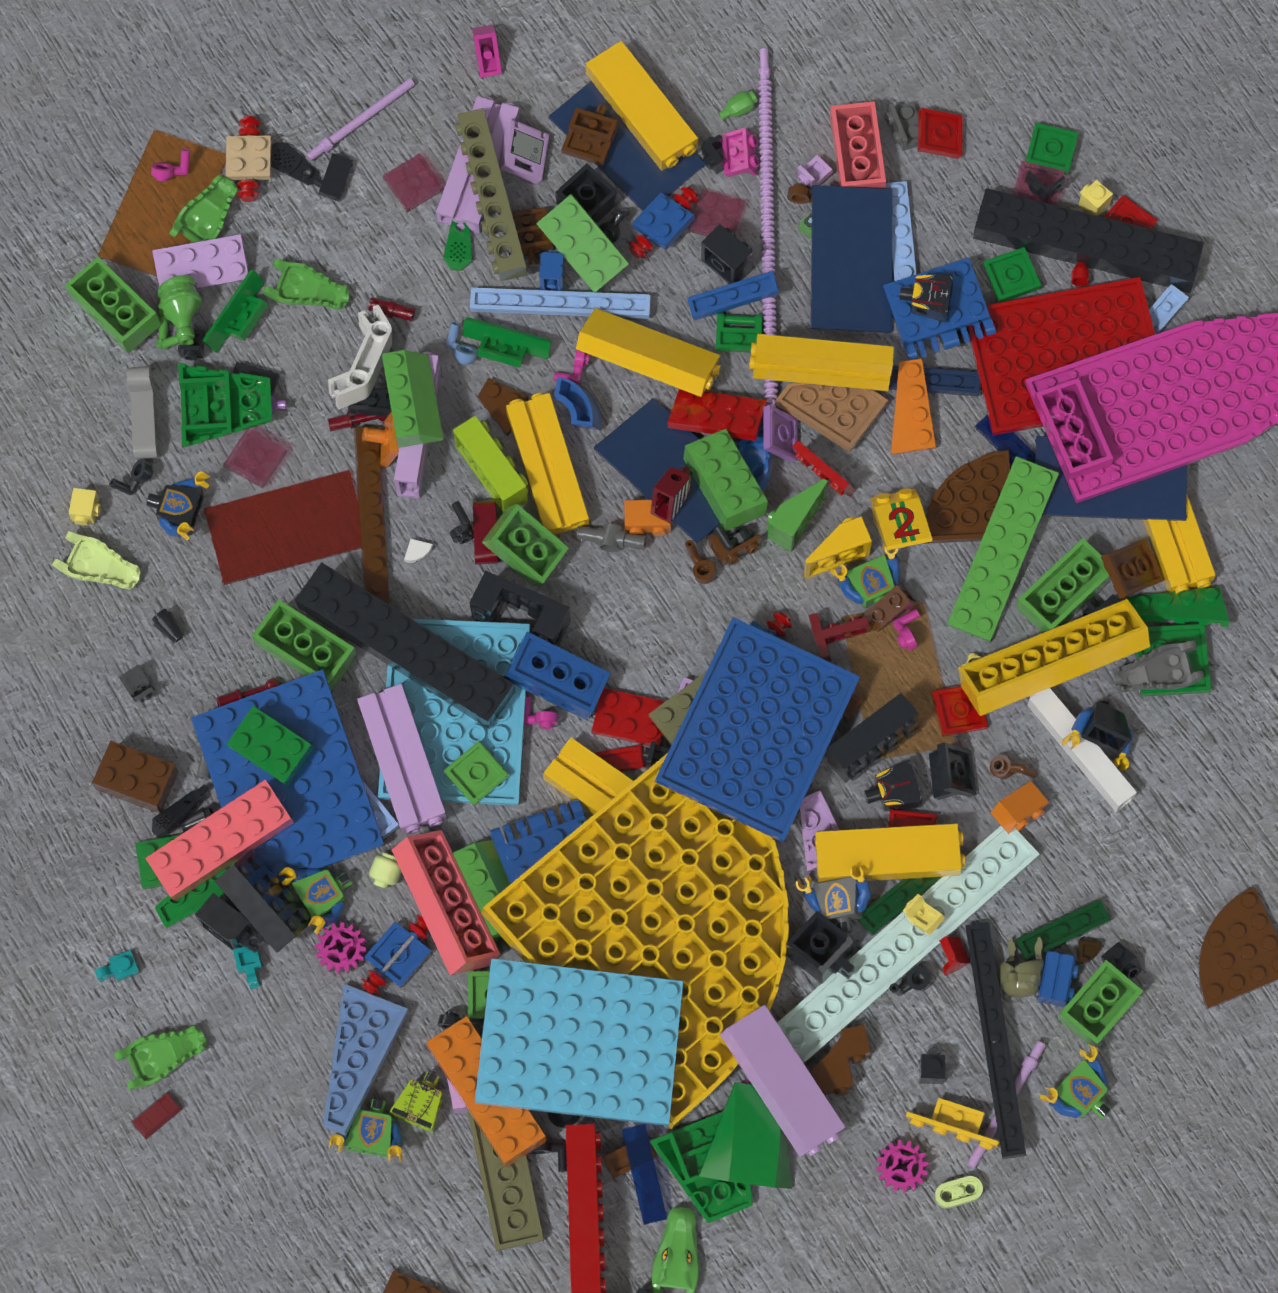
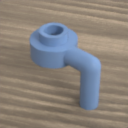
(463, 353)

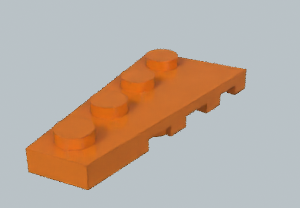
(912, 412)

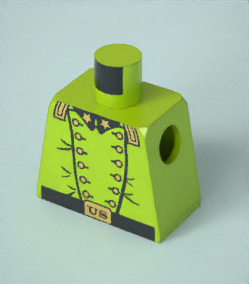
(420, 1103)

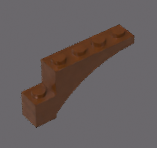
(833, 1071)

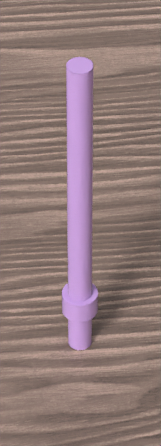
(326, 144)
(1029, 1064)

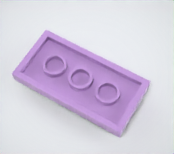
(206, 261)

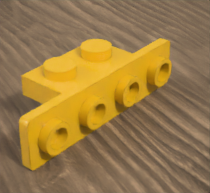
(957, 1120)

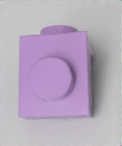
(814, 172)

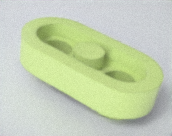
(958, 1192)

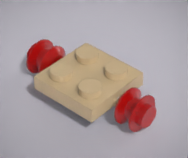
(248, 158)

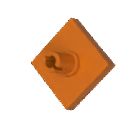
(387, 438)

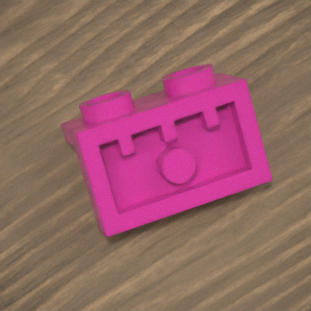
(740, 152)

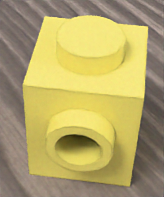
(1095, 198)
(84, 506)

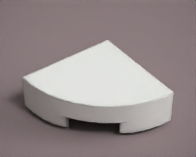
(417, 550)

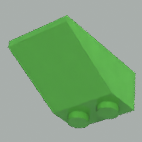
(794, 515)

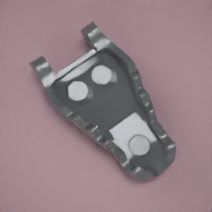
(1160, 669)

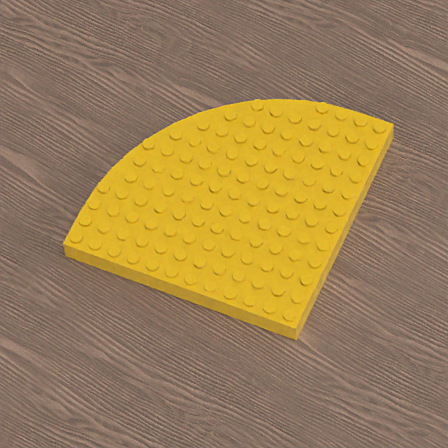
(661, 895)

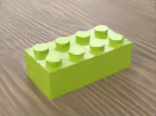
(490, 464)

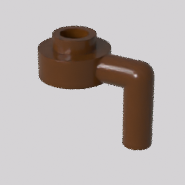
(799, 194)
(700, 566)
(1009, 767)

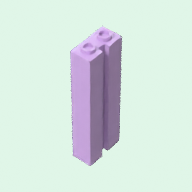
(457, 198)
(412, 459)
(402, 759)
(783, 1082)

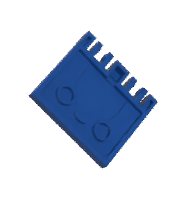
(966, 310)
(524, 852)

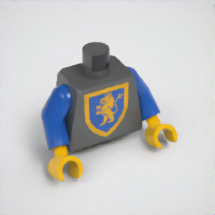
(840, 898)

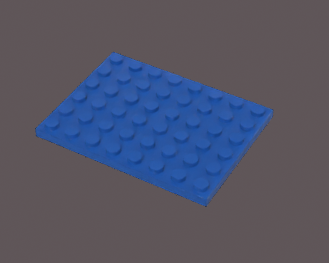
(757, 729)
(326, 795)

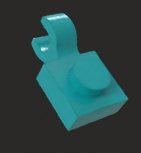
(247, 963)
(121, 966)

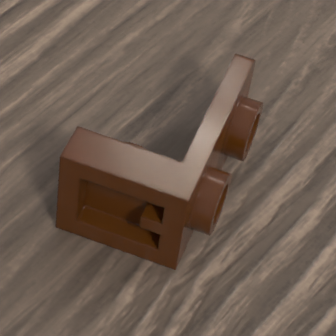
(733, 556)
(889, 607)

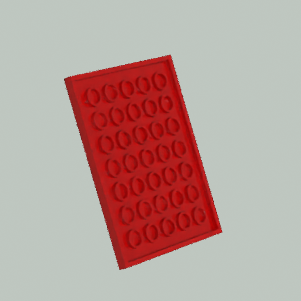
(1049, 334)

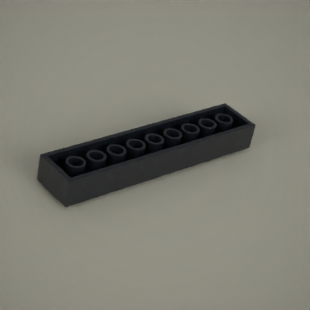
(1088, 239)
(405, 645)

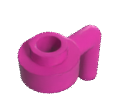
(164, 171)
(580, 359)
(905, 637)
(544, 719)

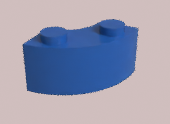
(580, 403)

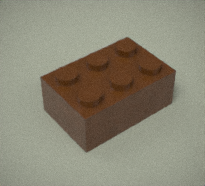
(135, 777)

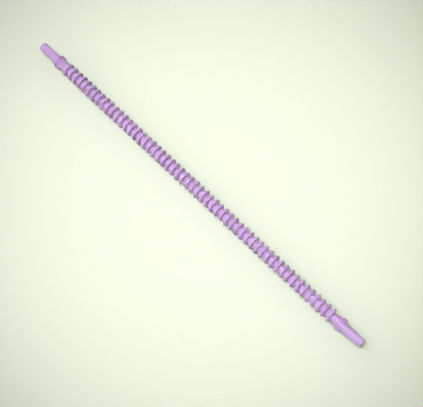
(767, 205)

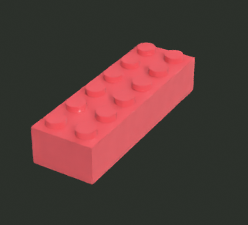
(219, 840)
(445, 902)

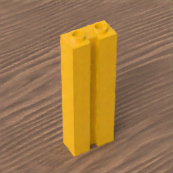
(641, 106)
(648, 352)
(821, 362)
(547, 464)
(1180, 552)
(585, 777)
(890, 852)

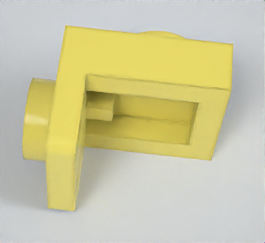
(923, 915)

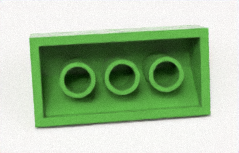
(412, 398)
(483, 875)

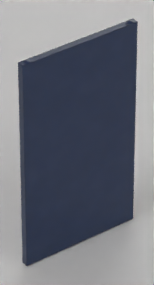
(627, 160)
(851, 258)
(645, 450)
(1153, 498)

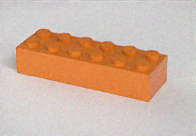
(508, 1130)

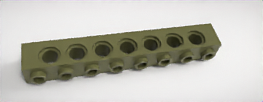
(475, 123)

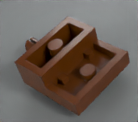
(590, 135)
(530, 235)

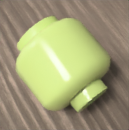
(385, 870)

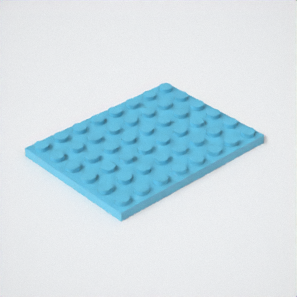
(448, 731)
(579, 1042)

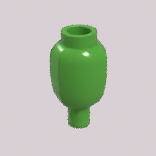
(739, 104)

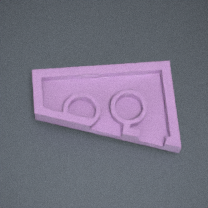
(814, 818)

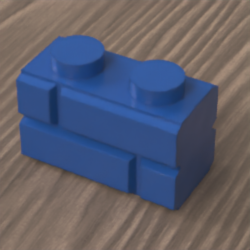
(552, 271)
(1056, 979)

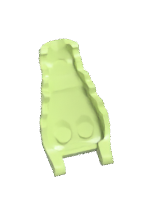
(97, 563)

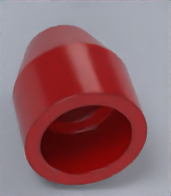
(1080, 275)

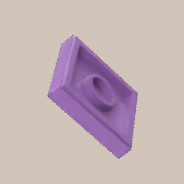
(780, 433)

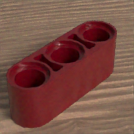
(483, 521)

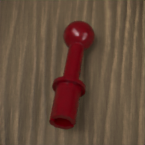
(347, 421)
(237, 695)

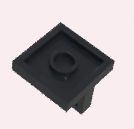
(952, 771)

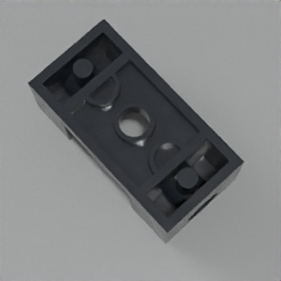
(494, 590)

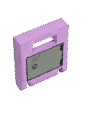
(524, 145)

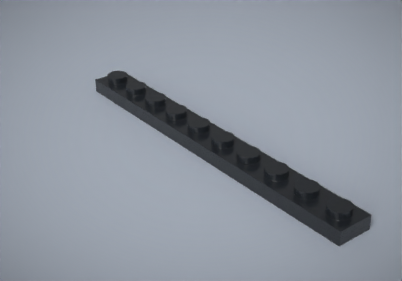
(995, 1041)

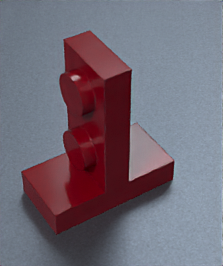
(836, 632)

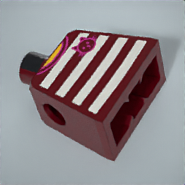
(674, 485)

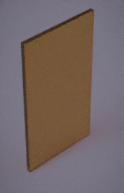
(153, 205)
(890, 670)

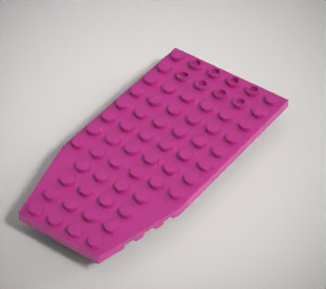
(1160, 402)

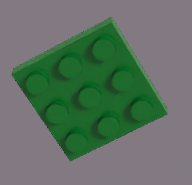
(1199, 658)

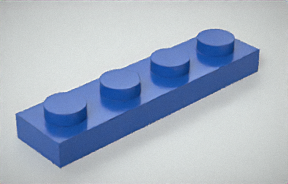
(733, 295)

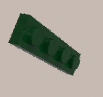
(894, 902)
(1064, 929)

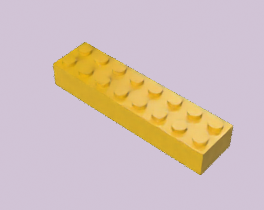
(1054, 657)

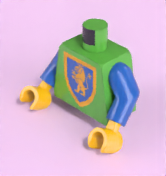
(871, 580)
(319, 894)
(1081, 1089)
(372, 1134)

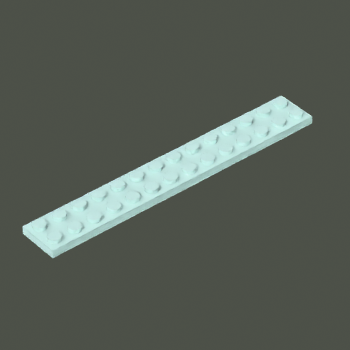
(903, 945)

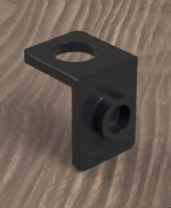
(1039, 189)

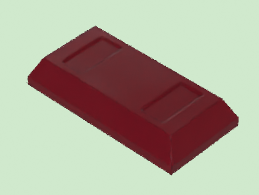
(157, 1115)

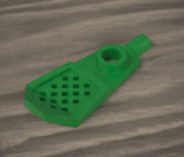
(458, 237)

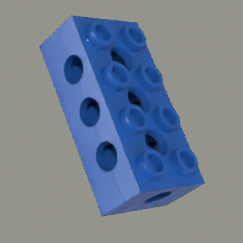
(569, 668)

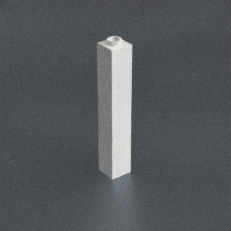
(1086, 755)

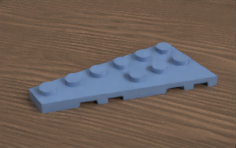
(361, 1045)

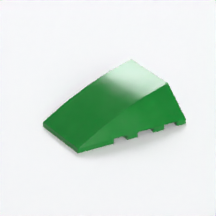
(221, 403)
(748, 1143)
(685, 1155)

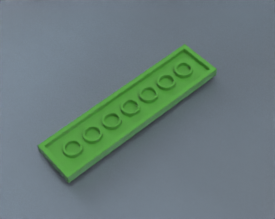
(1002, 549)

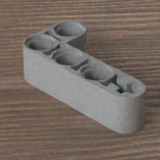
(143, 412)

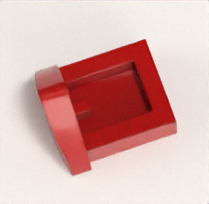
(955, 954)

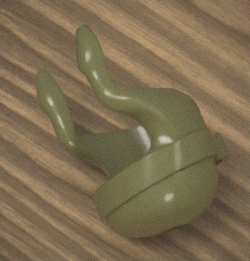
(1025, 977)

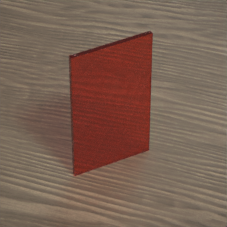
(285, 527)

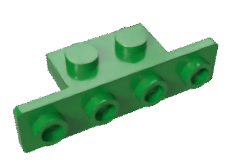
(239, 313)
(504, 343)

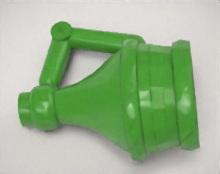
(177, 304)

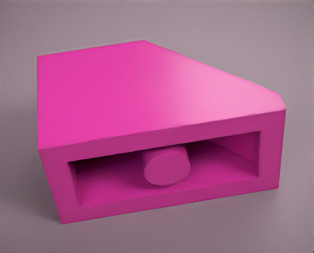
(486, 51)

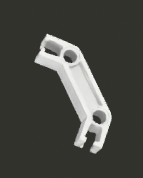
(361, 378)

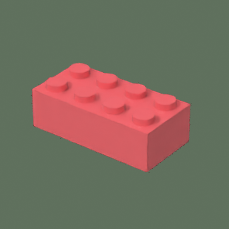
(857, 145)

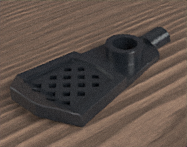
(297, 164)
(174, 814)

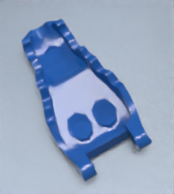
(757, 458)

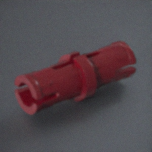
(393, 309)

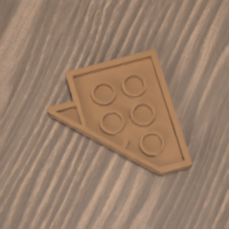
(833, 411)

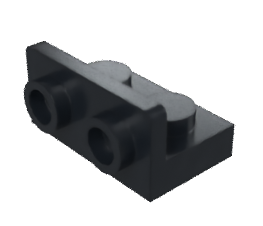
(375, 404)

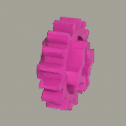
(349, 946)
(907, 1176)

